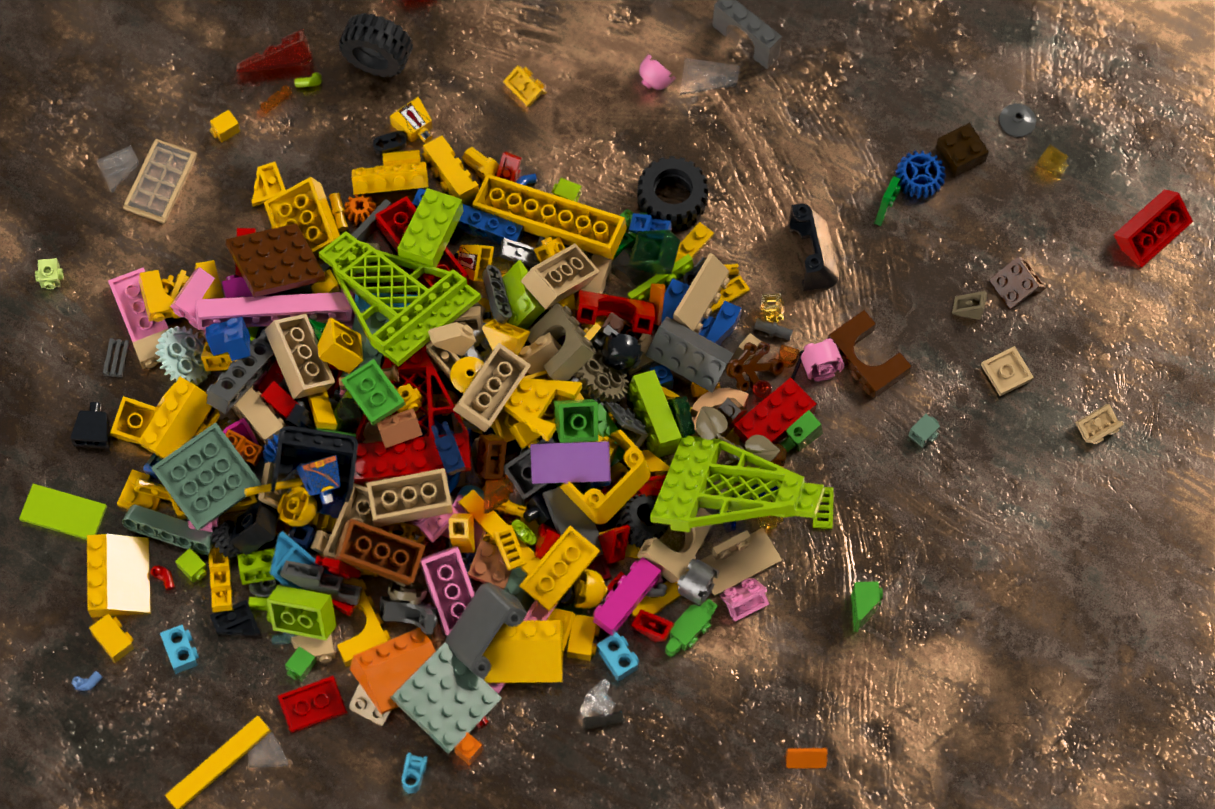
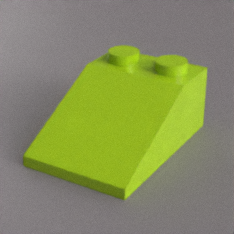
(523, 304)

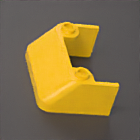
(602, 507)

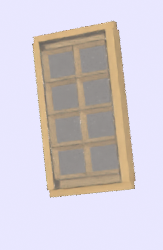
(160, 181)

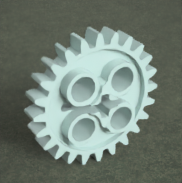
(181, 355)

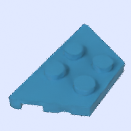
(289, 550)

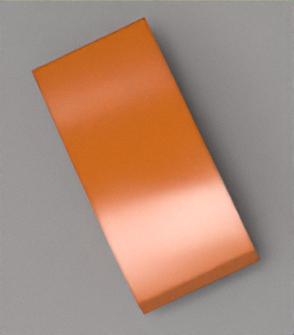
(247, 449)

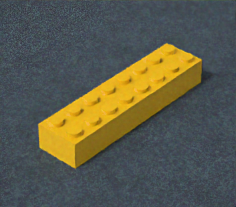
(552, 216)

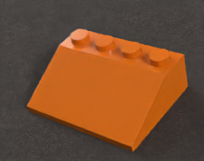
(390, 665)

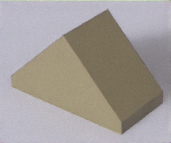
(970, 305)

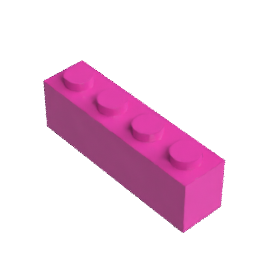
(626, 596)

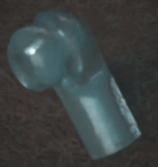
(284, 638)

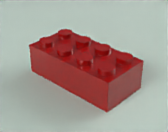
(775, 413)

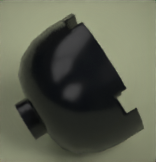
(621, 351)

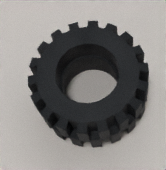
(640, 507)

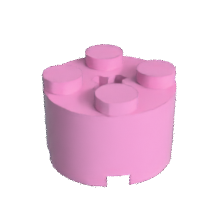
(822, 360)

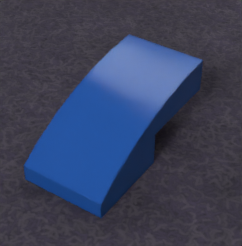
(644, 222)

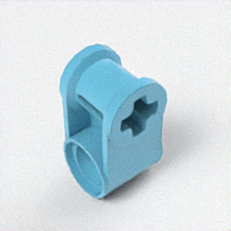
(413, 769)

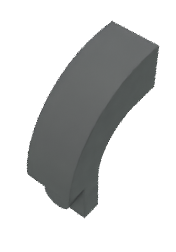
(421, 614)

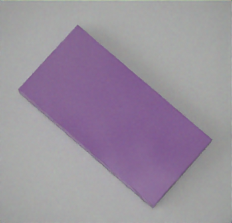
(570, 462)

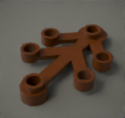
(736, 366)

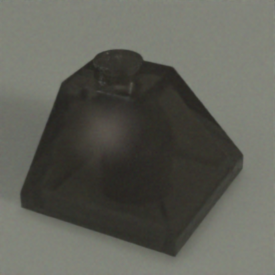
(631, 276)

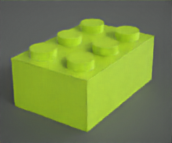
(301, 612)

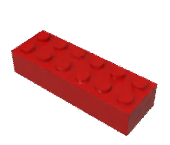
(393, 224)

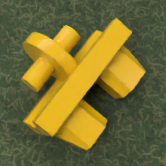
(180, 281)

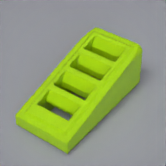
(829, 491)

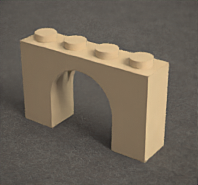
(674, 563)

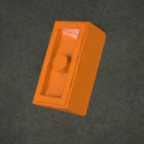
(657, 294)
(806, 758)

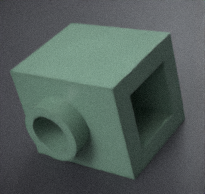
(925, 430)

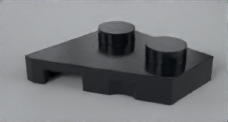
(236, 622)

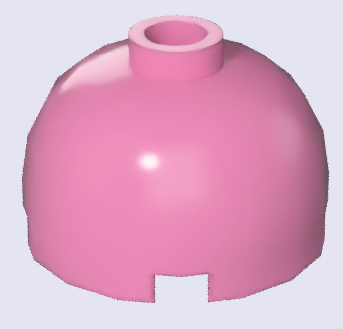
(655, 74)

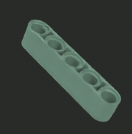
(167, 529)

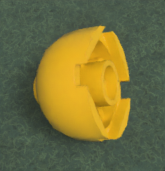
(297, 507)
(589, 589)

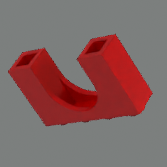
(637, 312)

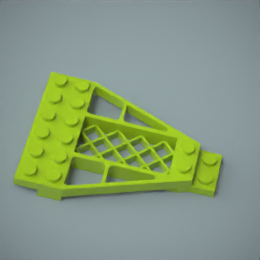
(408, 324)
(696, 468)

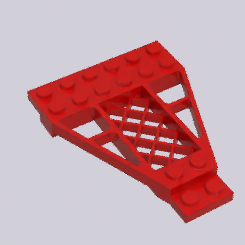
(417, 454)

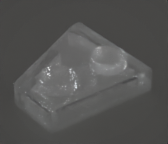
(118, 166)
(267, 753)

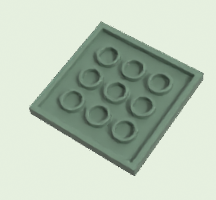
(206, 476)
(445, 698)

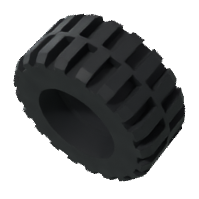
(375, 45)
(679, 172)

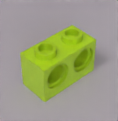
(256, 566)

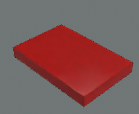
(312, 704)

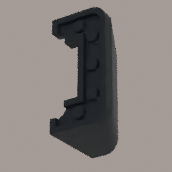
(820, 266)

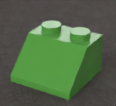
(576, 420)
(865, 601)

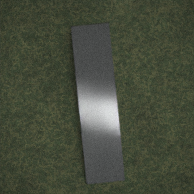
(315, 580)

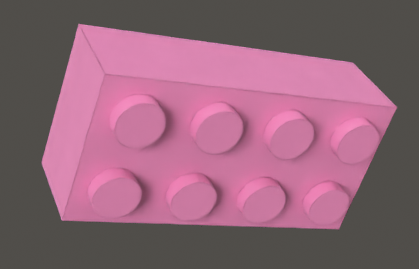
(447, 585)

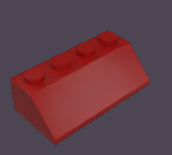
(1153, 227)

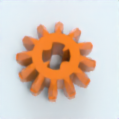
(359, 203)

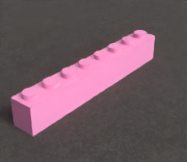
(266, 309)

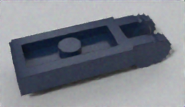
(448, 450)

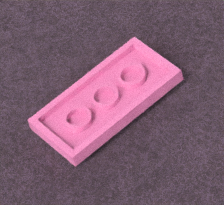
(132, 306)

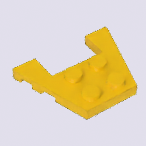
(533, 398)

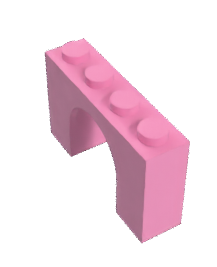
(193, 290)

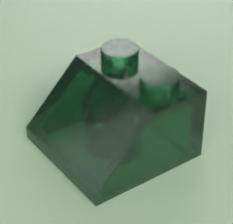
(655, 251)

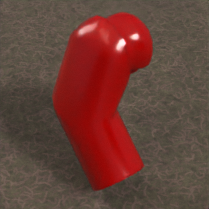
(163, 574)

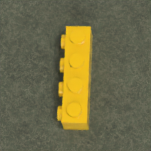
(389, 178)

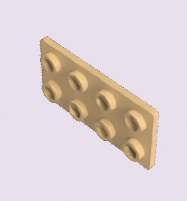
(741, 559)

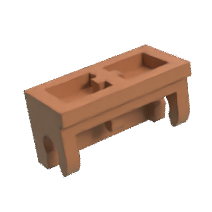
(399, 428)

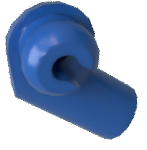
(527, 179)

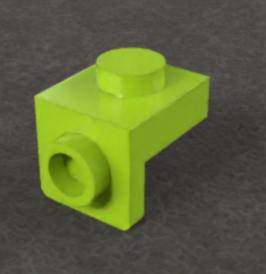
(260, 604)

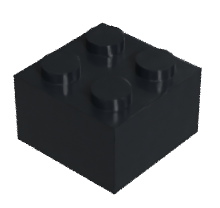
(254, 527)

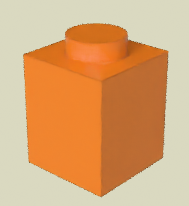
(468, 749)

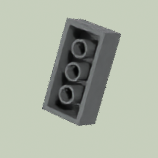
(689, 354)

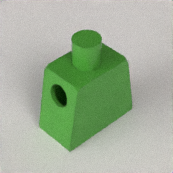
(807, 427)

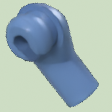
(86, 684)

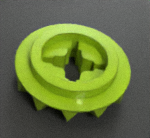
(524, 532)

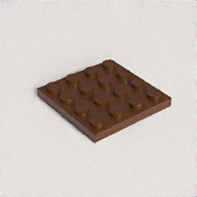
(275, 260)

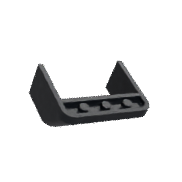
(309, 445)

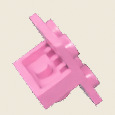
(745, 598)

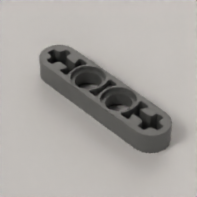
(496, 294)

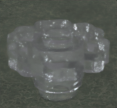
(598, 700)

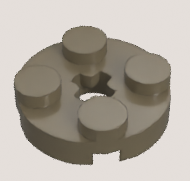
(413, 593)

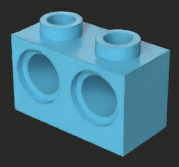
(175, 650)
(613, 658)

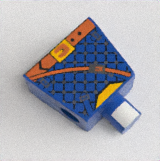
(320, 477)

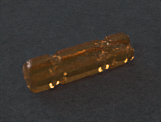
(275, 99)

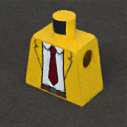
(413, 121)
(474, 259)

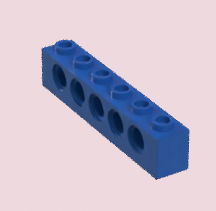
(483, 224)

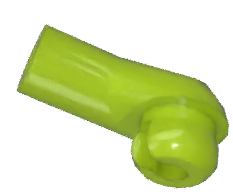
(315, 80)

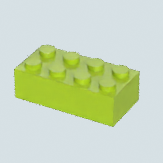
(431, 228)
(654, 412)

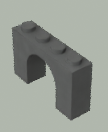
(766, 41)

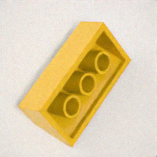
(176, 419)

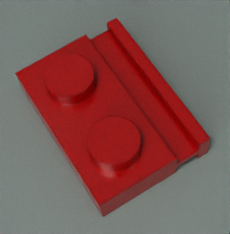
(338, 567)

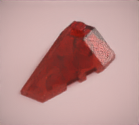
(291, 52)

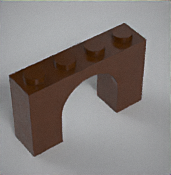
(873, 378)

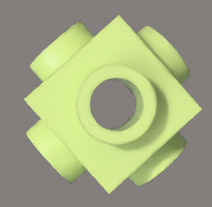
(49, 273)

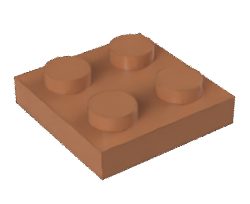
(489, 565)

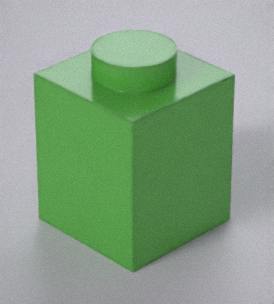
(300, 664)

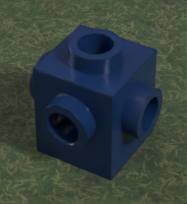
(301, 532)

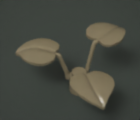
(713, 422)

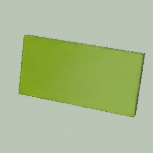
(62, 512)

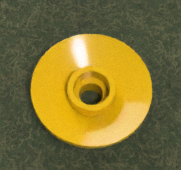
(458, 372)

